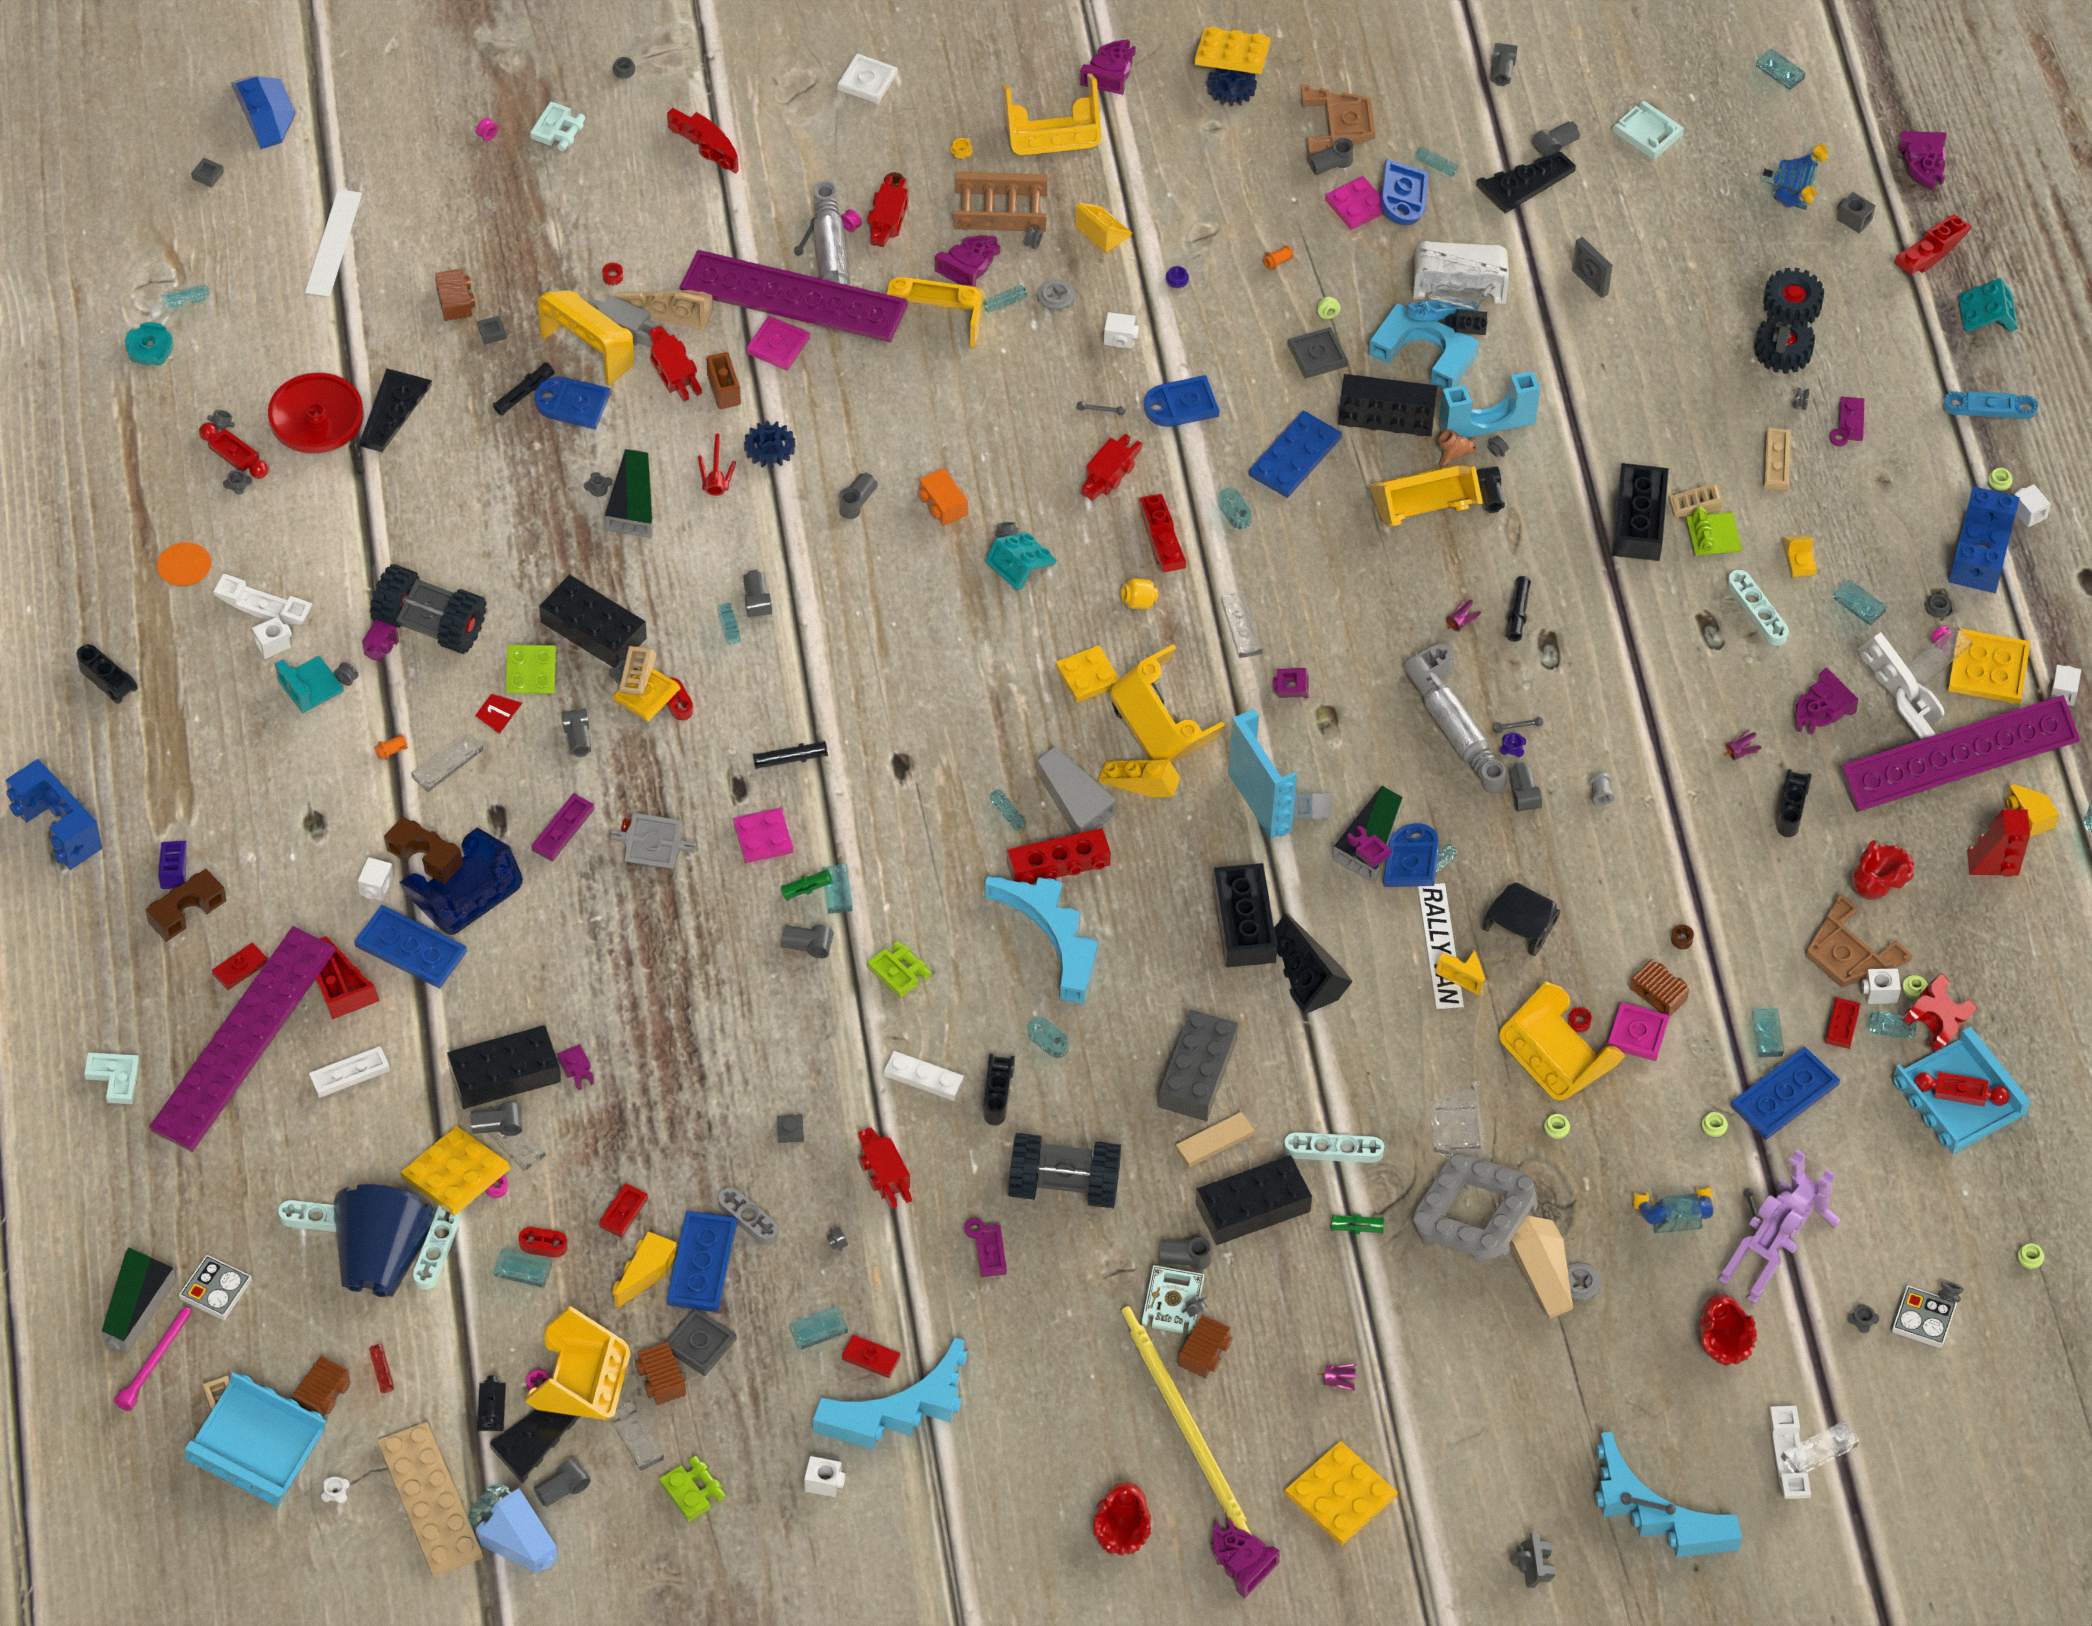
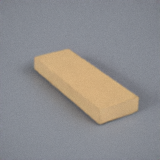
(1777, 459)
(1215, 1139)

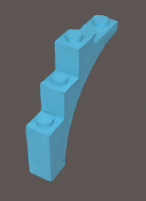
(1061, 926)
(866, 1421)
(1687, 1530)

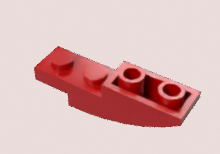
(711, 140)
(1934, 246)
(1161, 533)

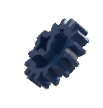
(1231, 85)
(769, 444)

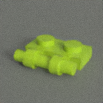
(896, 975)
(685, 1493)

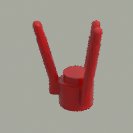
(715, 482)

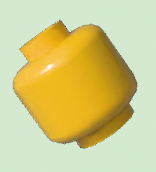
(1139, 594)

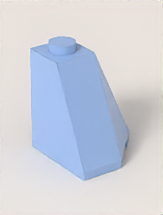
(517, 1534)

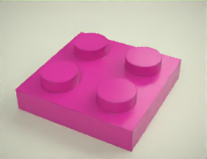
(1355, 202)
(778, 343)
(763, 835)
(1638, 1031)

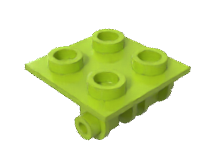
(1713, 532)
(531, 669)

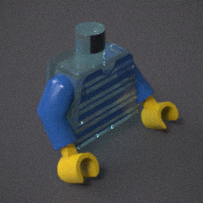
(1796, 178)
(1676, 1212)

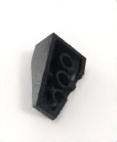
(1312, 972)

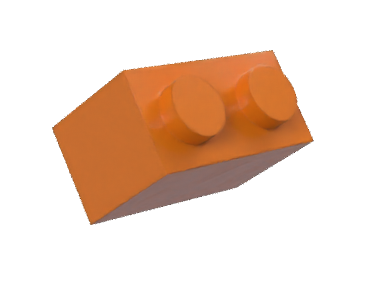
(943, 497)

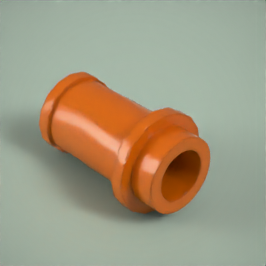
(1272, 260)
(390, 747)

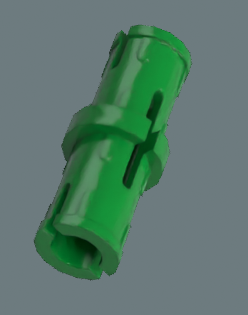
(806, 884)
(1339, 1224)

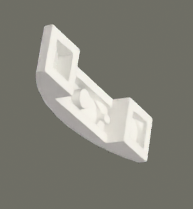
(260, 604)
(1785, 1434)

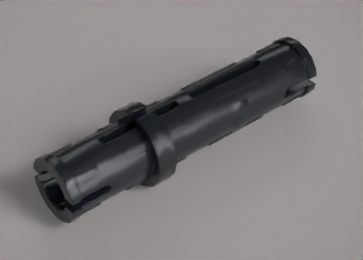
(529, 384)
(1517, 615)
(788, 755)

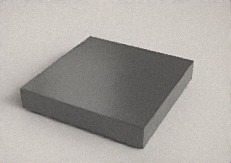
(1592, 267)
(1317, 352)
(700, 1341)

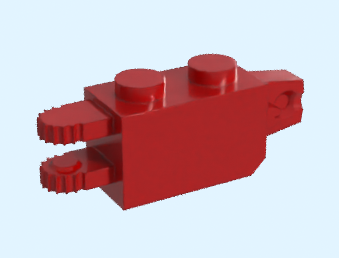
(888, 211)
(672, 364)
(1110, 466)
(884, 1166)

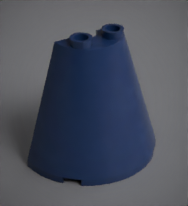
(378, 1236)

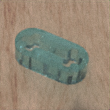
(1230, 510)
(729, 623)
(1891, 1025)
(1049, 1035)
(486, 1503)

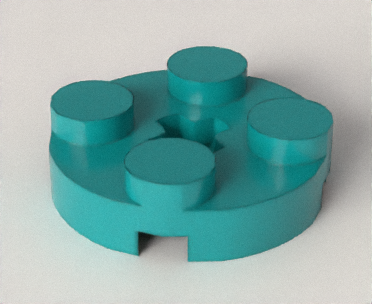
(152, 354)

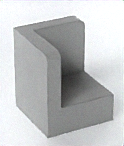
(1312, 806)

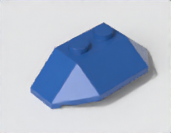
(265, 108)

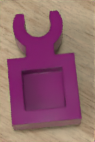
(1370, 849)
(576, 1064)

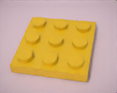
(1232, 50)
(1991, 667)
(455, 1170)
(1341, 1493)

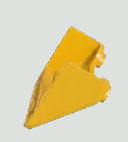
(1552, 1048)
(586, 1369)

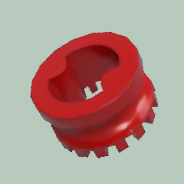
(612, 279)
(1580, 1012)

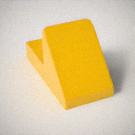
(1799, 555)
(1467, 975)

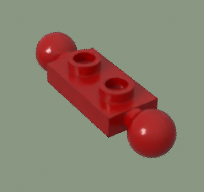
(233, 450)
(1962, 1089)

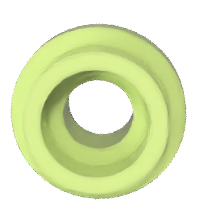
(1328, 308)
(2002, 475)
(1911, 991)
(1717, 1119)
(1557, 1120)
(2031, 1250)

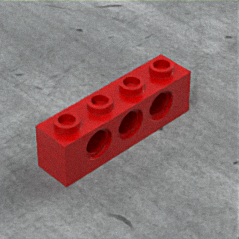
(1068, 848)

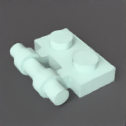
(551, 123)

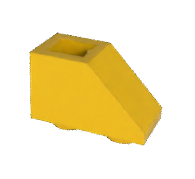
(2041, 810)

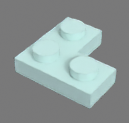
(118, 1070)

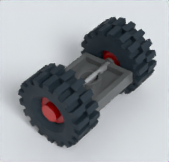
(1793, 302)
(428, 609)
(1064, 1169)

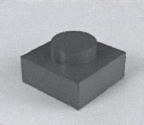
(207, 172)
(491, 330)
(790, 1128)

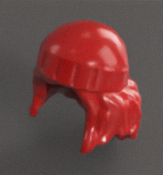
(1882, 870)
(1726, 1330)
(1122, 1519)

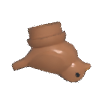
(1454, 446)

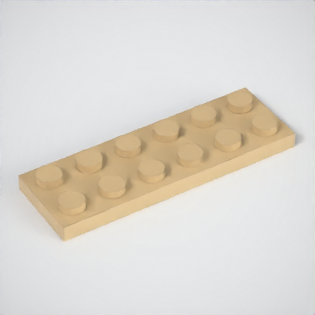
(430, 1499)

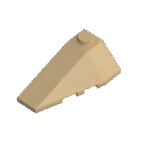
(676, 307)
(1542, 1259)

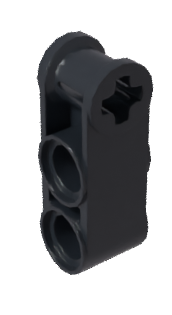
(105, 673)
(1795, 790)
(999, 1073)

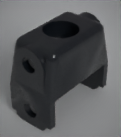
(1523, 914)

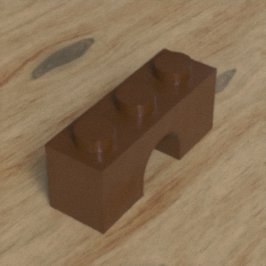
(409, 838)
(199, 891)

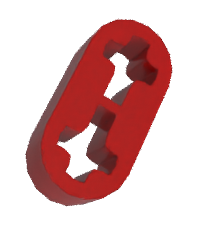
(683, 698)
(543, 1242)

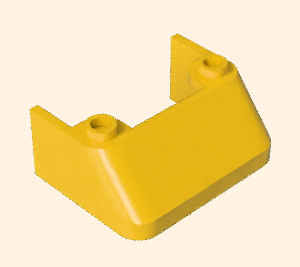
(1054, 134)
(942, 295)
(590, 325)
(1426, 492)
(1149, 718)

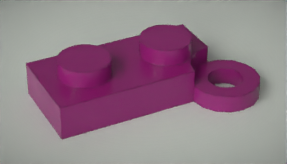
(1850, 421)
(989, 1247)

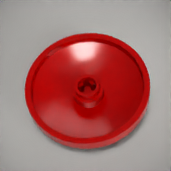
(315, 412)

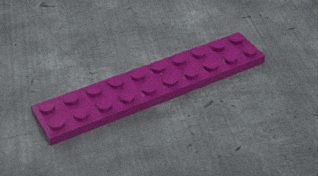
(795, 295)
(1960, 753)
(242, 1039)

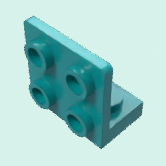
(1987, 305)
(1017, 556)
(308, 683)

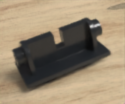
(1468, 321)
(491, 1405)

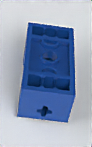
(1987, 524)
(35, 791)

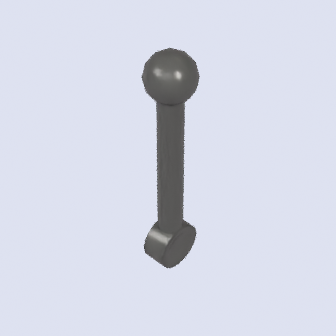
(798, 250)
(1081, 406)
(1498, 727)
(1748, 1193)
(1626, 1499)

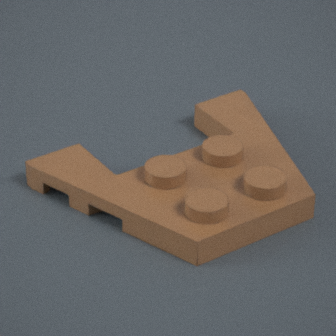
(1347, 114)
(1844, 954)

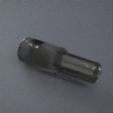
(357, 457)

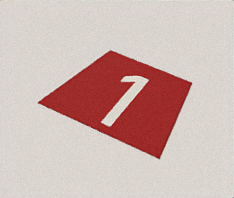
(497, 711)

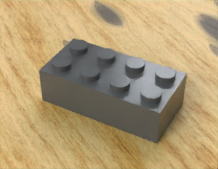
(1198, 1065)

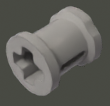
(1601, 788)

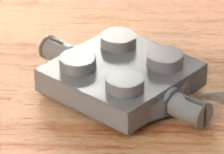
(653, 841)

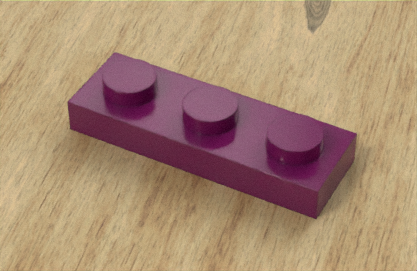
(562, 827)

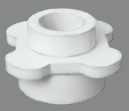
(335, 1483)

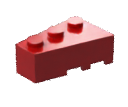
(2002, 846)
(344, 985)

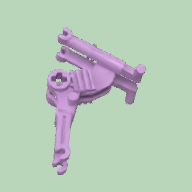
(1782, 1219)

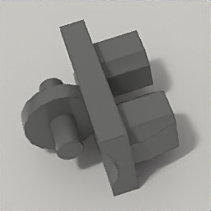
(1530, 1560)

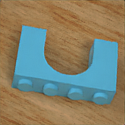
(1457, 348)
(1514, 411)

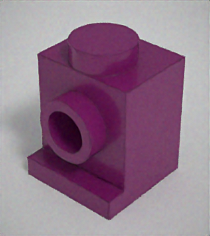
(379, 640)
(1291, 675)

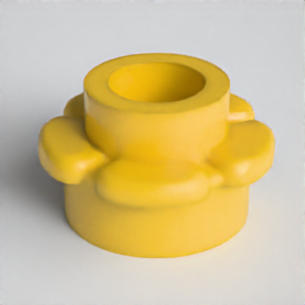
(961, 148)

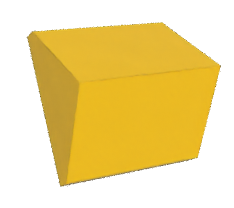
(1100, 226)

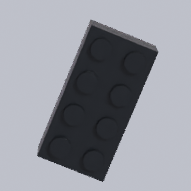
(1387, 405)
(1640, 512)
(592, 621)
(1244, 915)
(504, 1067)
(1253, 1200)

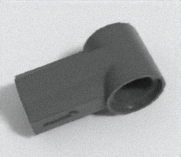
(1504, 60)
(1552, 141)
(1338, 155)
(855, 496)
(757, 599)
(577, 726)
(1525, 793)
(814, 941)
(505, 1119)
(1184, 1252)
(568, 1479)

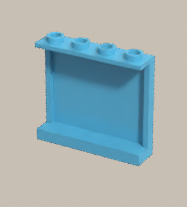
(1257, 778)
(1958, 1122)
(256, 1439)

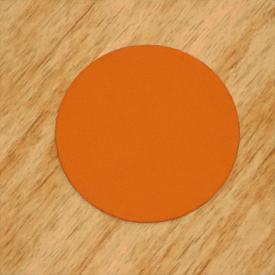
(184, 564)

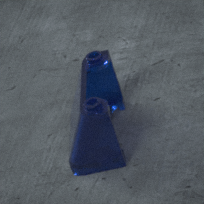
(479, 885)

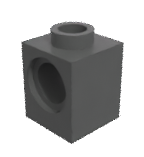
(1855, 212)

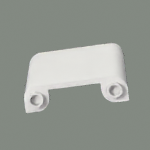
(1488, 254)

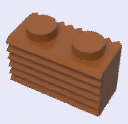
(454, 295)
(723, 380)
(1660, 987)
(1204, 1346)
(661, 1373)
(322, 1386)

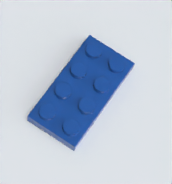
(1295, 454)
(410, 946)
(1785, 1093)
(702, 1261)

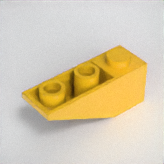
(1143, 777)
(650, 1264)

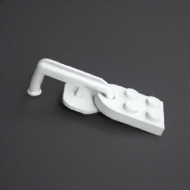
(1901, 683)

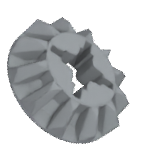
(1060, 288)
(1581, 1272)

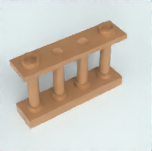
(1000, 184)

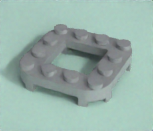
(1459, 1174)

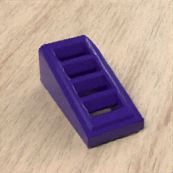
(172, 866)

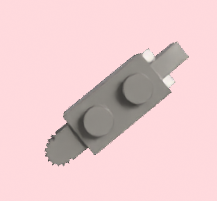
(627, 316)

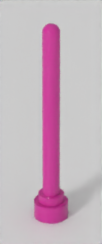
(127, 1397)

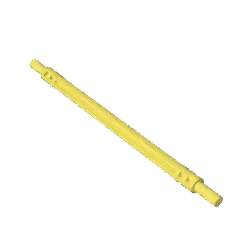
(1185, 1421)

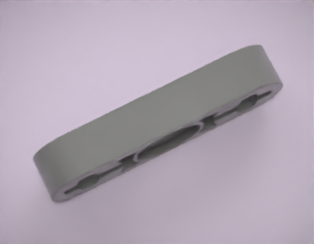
(745, 1205)

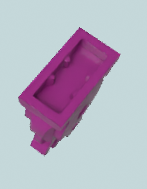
(1110, 66)
(1923, 154)
(967, 261)
(1825, 702)
(1243, 1556)

